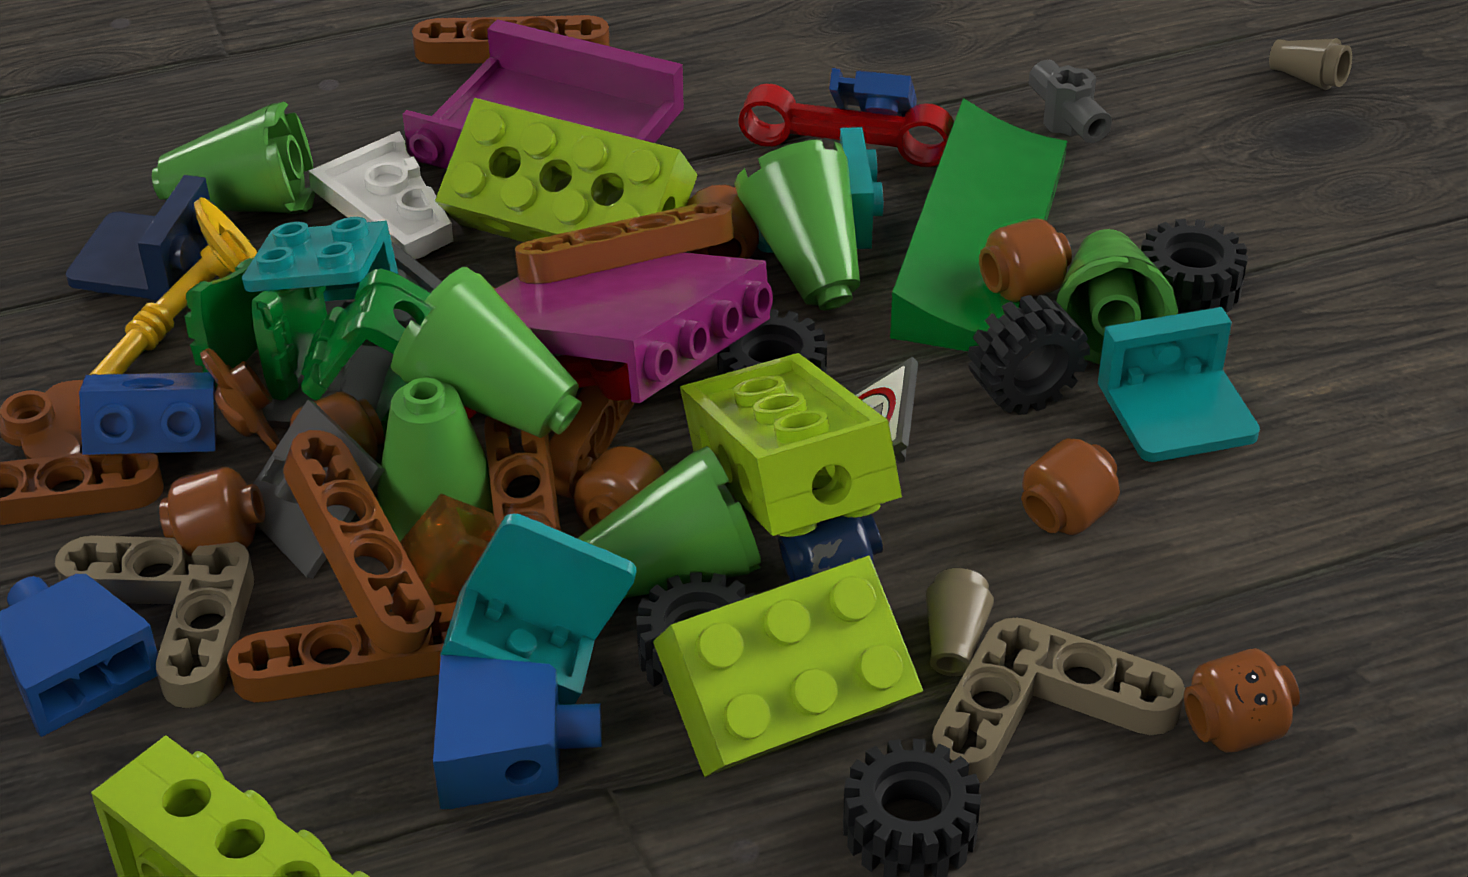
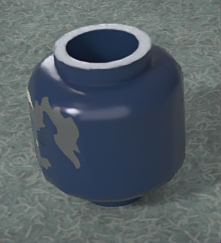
(830, 545)

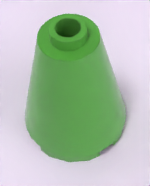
(246, 164)
(807, 218)
(1113, 286)
(487, 357)
(430, 453)
(680, 527)

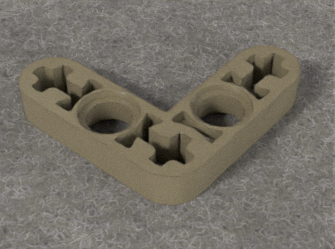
(205, 590)
(1040, 673)

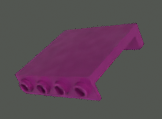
(559, 80)
(648, 314)

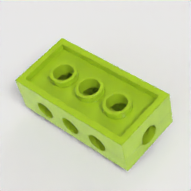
(552, 176)
(792, 431)
(182, 819)

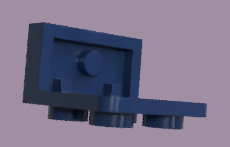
(143, 252)

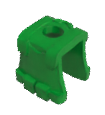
(365, 318)
(242, 321)

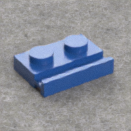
(873, 92)

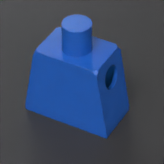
(73, 648)
(503, 730)

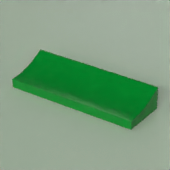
(982, 183)

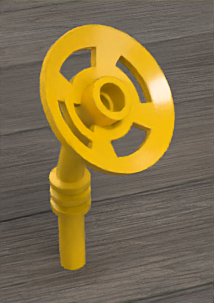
(156, 319)

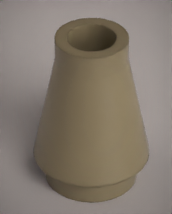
(1313, 61)
(957, 615)

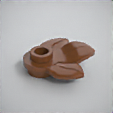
(241, 397)
(45, 421)

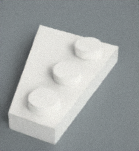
(386, 186)

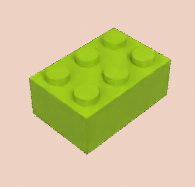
(786, 665)

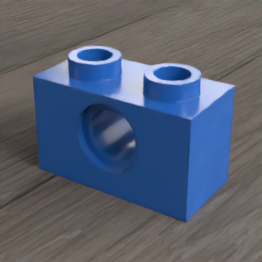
(148, 413)

